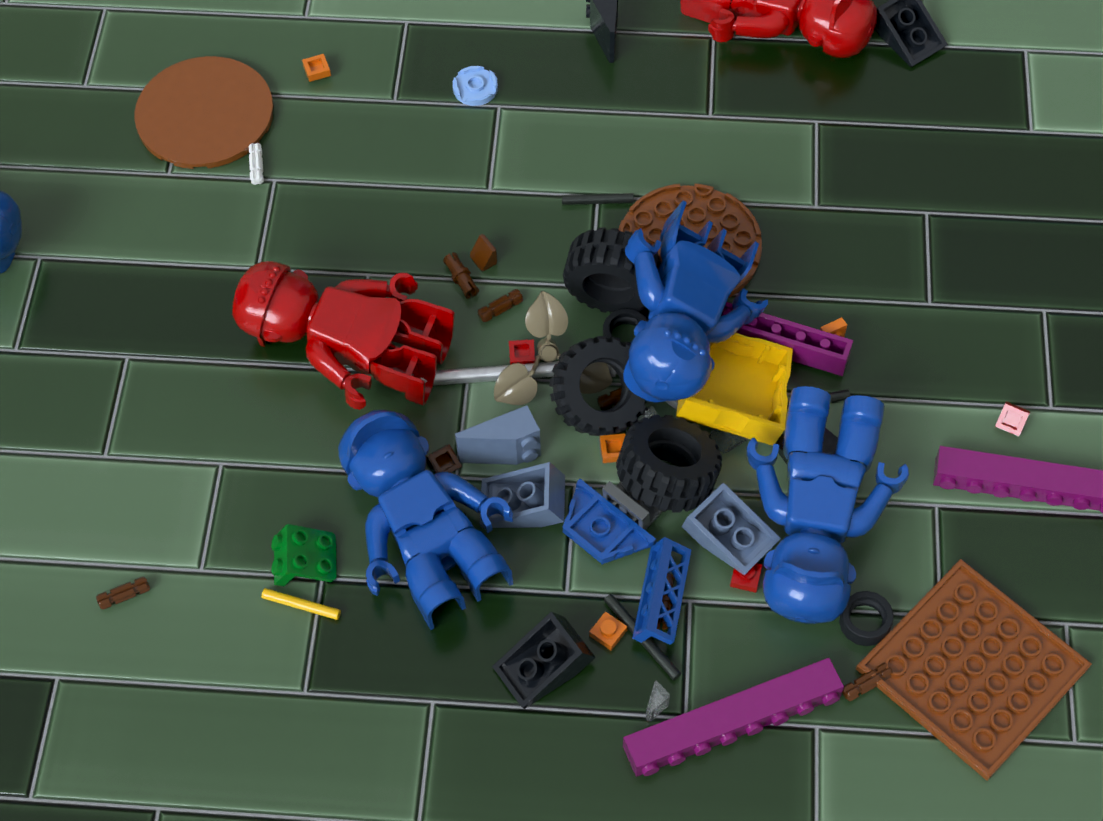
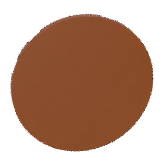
(203, 112)
(702, 205)

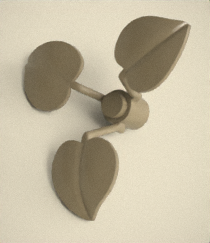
(545, 318)

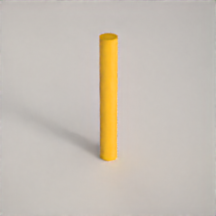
(301, 604)

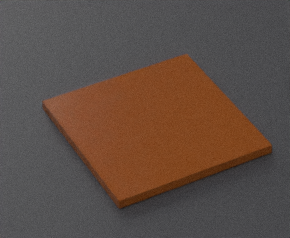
(975, 668)

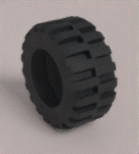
(601, 272)
(568, 394)
(664, 484)

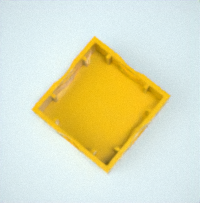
(744, 389)

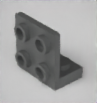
(634, 509)

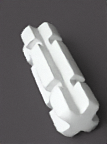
(256, 163)

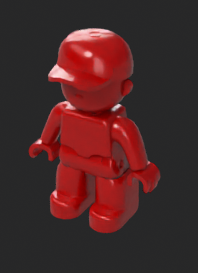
(836, 25)
(349, 327)

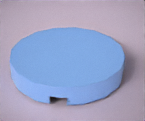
(475, 86)

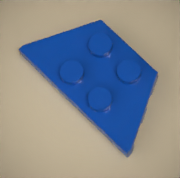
(603, 527)

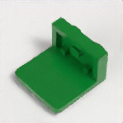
(303, 554)

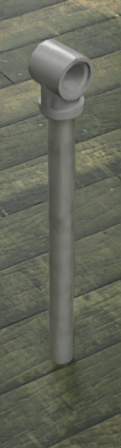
(491, 373)

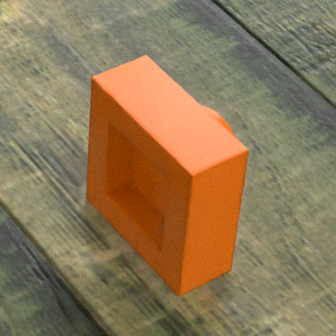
(316, 67)
(836, 327)
(611, 447)
(608, 631)

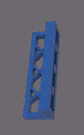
(653, 591)

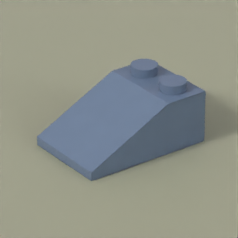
(502, 440)
(532, 493)
(730, 530)

